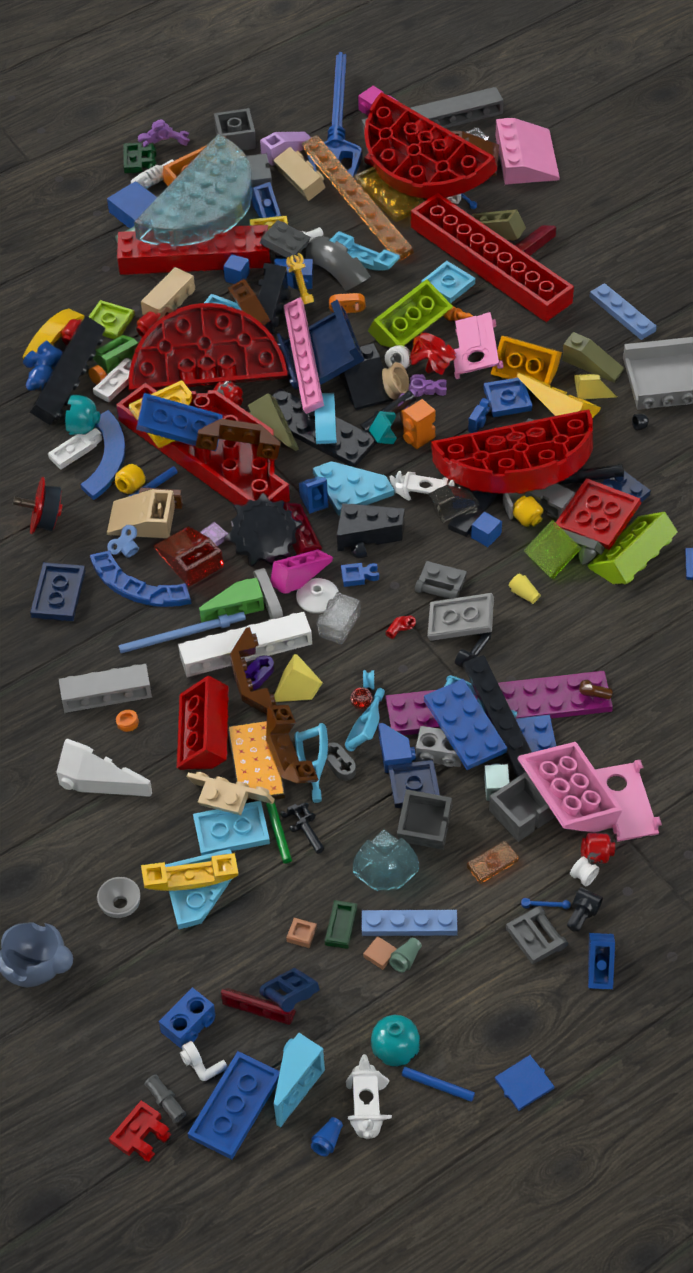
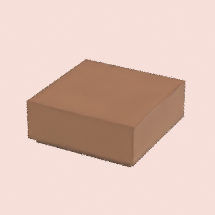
(301, 932)
(379, 952)

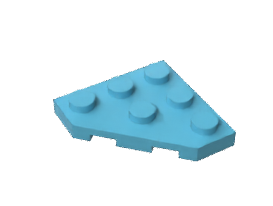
(353, 485)
(194, 905)

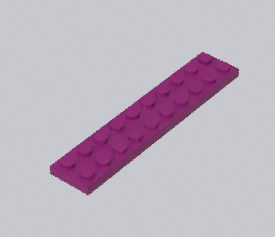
(529, 698)

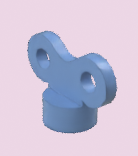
(125, 542)

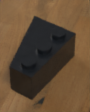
(273, 293)
(369, 524)

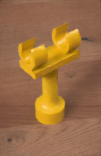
(296, 268)

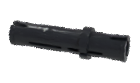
(407, 399)
(596, 473)

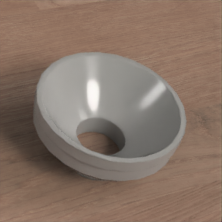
(117, 889)

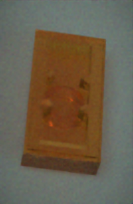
(492, 862)

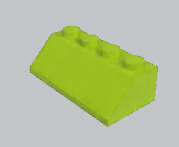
(410, 316)
(634, 548)

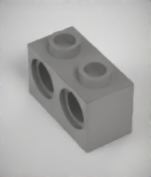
(439, 749)

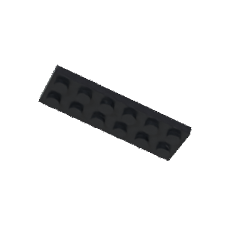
(351, 442)

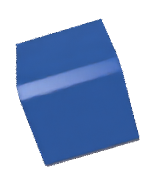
(236, 269)
(486, 529)

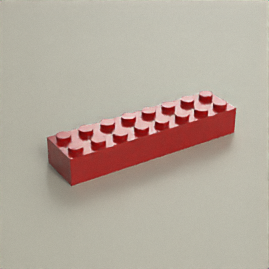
(144, 258)

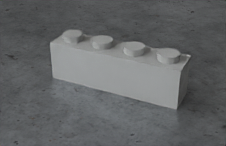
(105, 688)

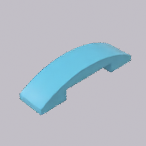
(368, 257)
(325, 420)

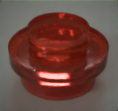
(361, 698)

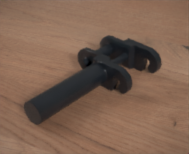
(304, 825)

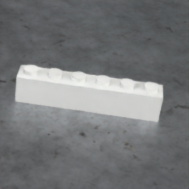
(273, 638)

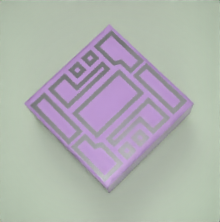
(215, 533)

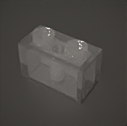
(338, 618)

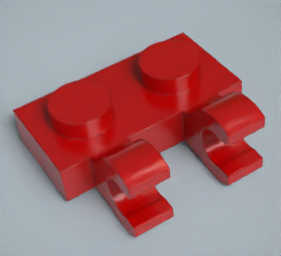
(136, 1127)

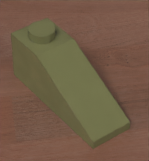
(505, 223)
(590, 357)
(268, 411)

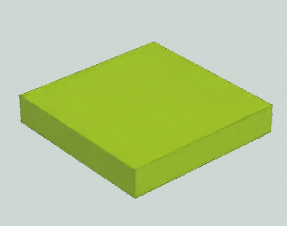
(112, 317)

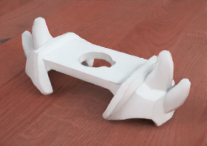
(411, 482)
(366, 1118)

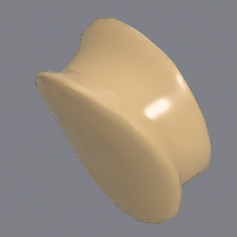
(395, 380)

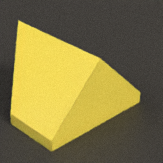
(591, 387)
(297, 682)

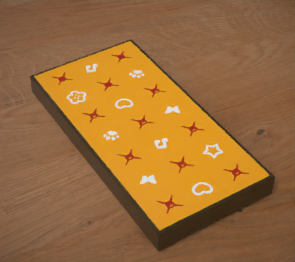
(253, 759)

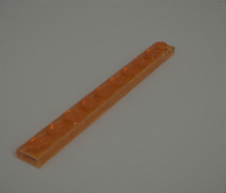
(357, 197)

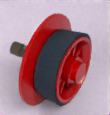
(45, 507)

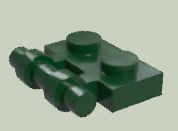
(133, 157)

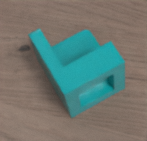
(381, 428)

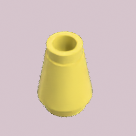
(523, 587)

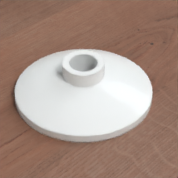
(315, 601)

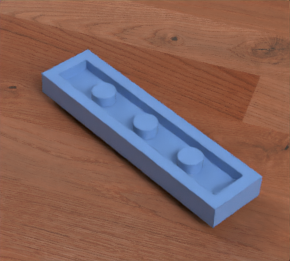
(623, 311)
(409, 922)

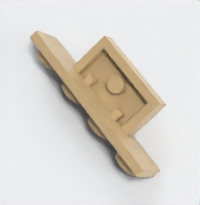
(227, 796)

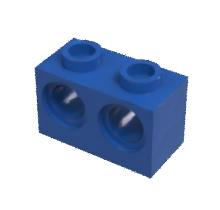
(182, 1015)

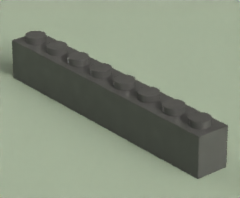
(460, 109)

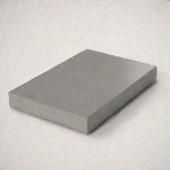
(460, 616)

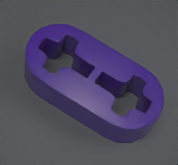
(260, 674)

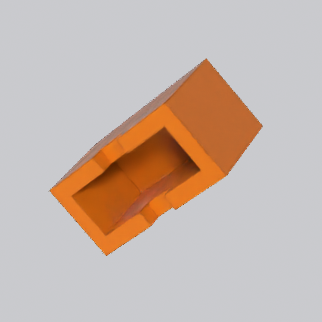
(418, 424)

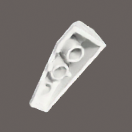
(89, 773)

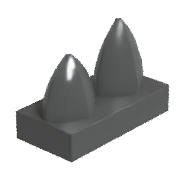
(589, 547)

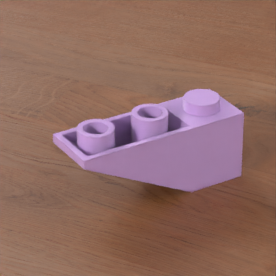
(280, 141)

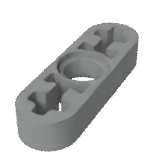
(269, 595)

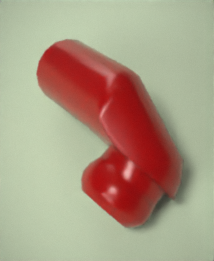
(400, 624)

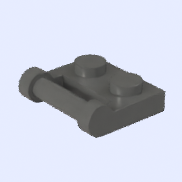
(443, 577)
(530, 938)

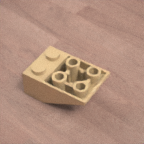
(147, 511)

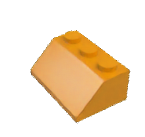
(526, 359)

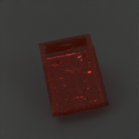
(191, 555)

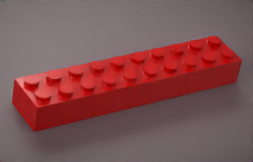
(492, 257)

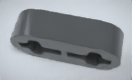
(342, 759)

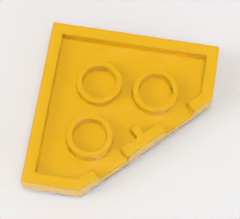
(176, 392)

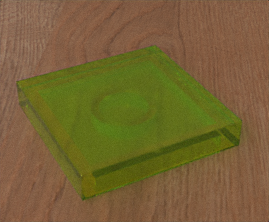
(552, 549)

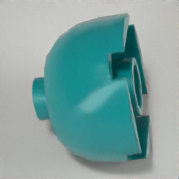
(81, 416)
(395, 1040)

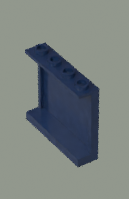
(332, 344)

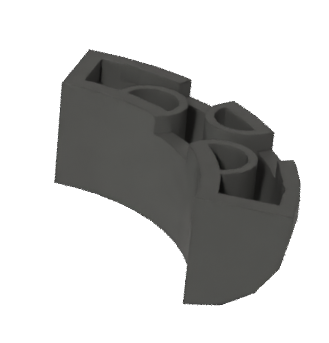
(337, 261)

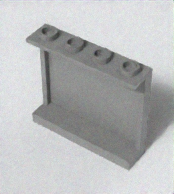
(660, 372)

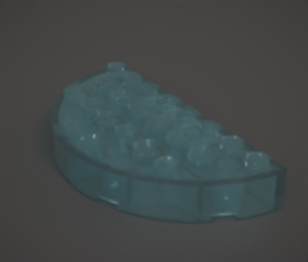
(202, 200)

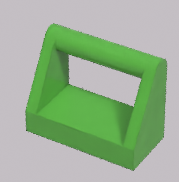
(116, 356)

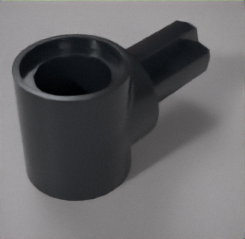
(585, 906)

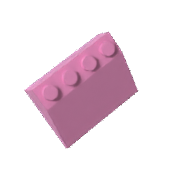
(525, 152)
(572, 788)

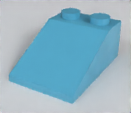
(299, 1071)

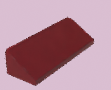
(537, 239)
(305, 537)
(256, 1006)

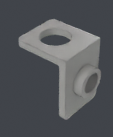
(508, 501)

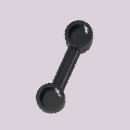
(464, 655)

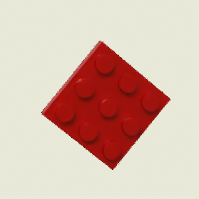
(599, 512)

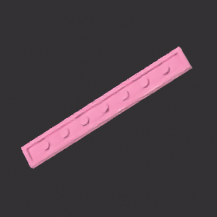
(303, 356)

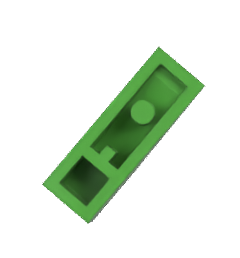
(240, 597)

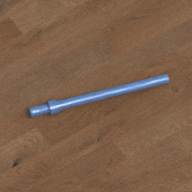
(223, 621)

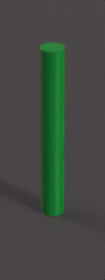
(279, 834)

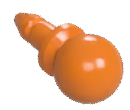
(456, 314)

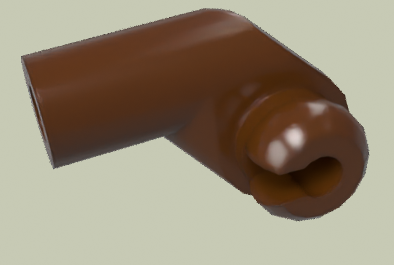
(587, 689)

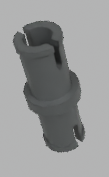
(165, 1098)

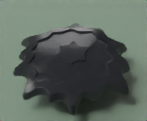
(263, 530)

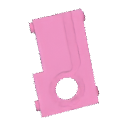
(476, 335)
(636, 815)

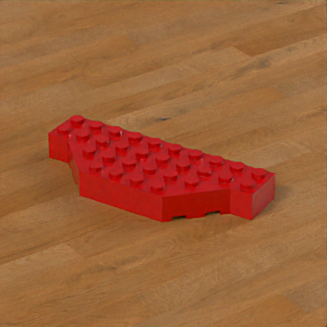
(230, 469)

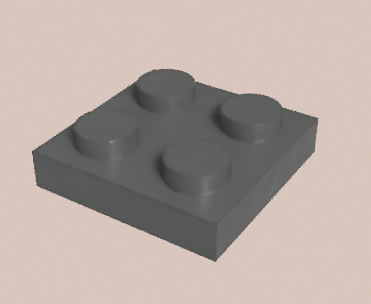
(285, 239)

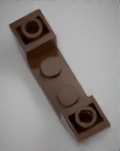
(247, 300)
(239, 432)
(245, 647)
(278, 726)

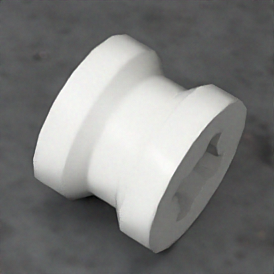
(584, 871)

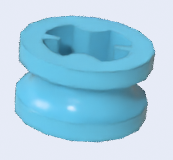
(368, 679)

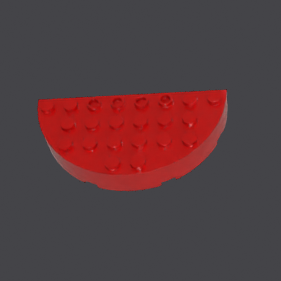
(420, 154)
(206, 347)
(517, 455)

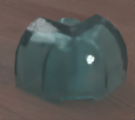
(385, 862)

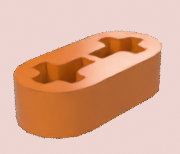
(348, 302)

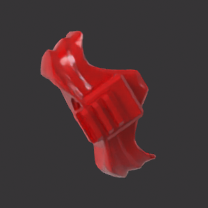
(435, 350)

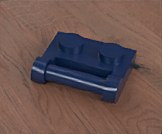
(295, 984)

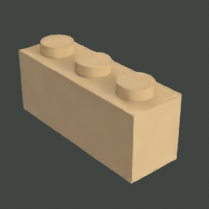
(300, 173)
(169, 292)

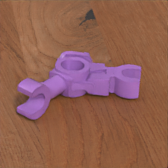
(162, 131)
(421, 386)

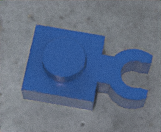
(478, 418)
(356, 574)

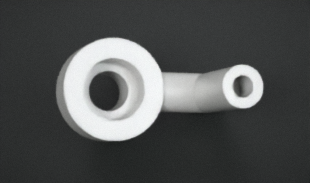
(191, 1056)

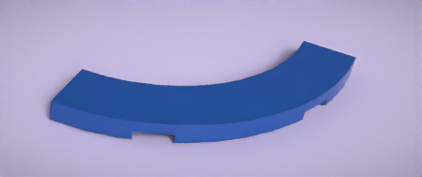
(112, 458)
(136, 589)

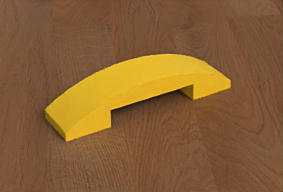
(52, 329)
(190, 876)

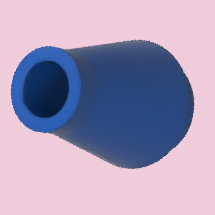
(326, 1138)

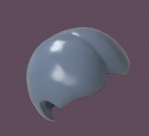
(33, 954)

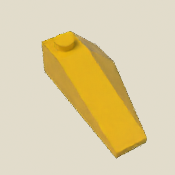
(555, 399)

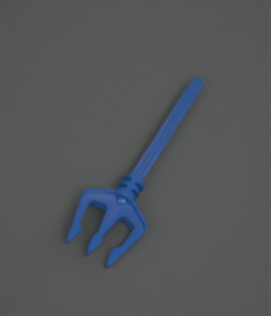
(336, 133)

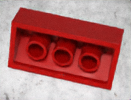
(203, 725)

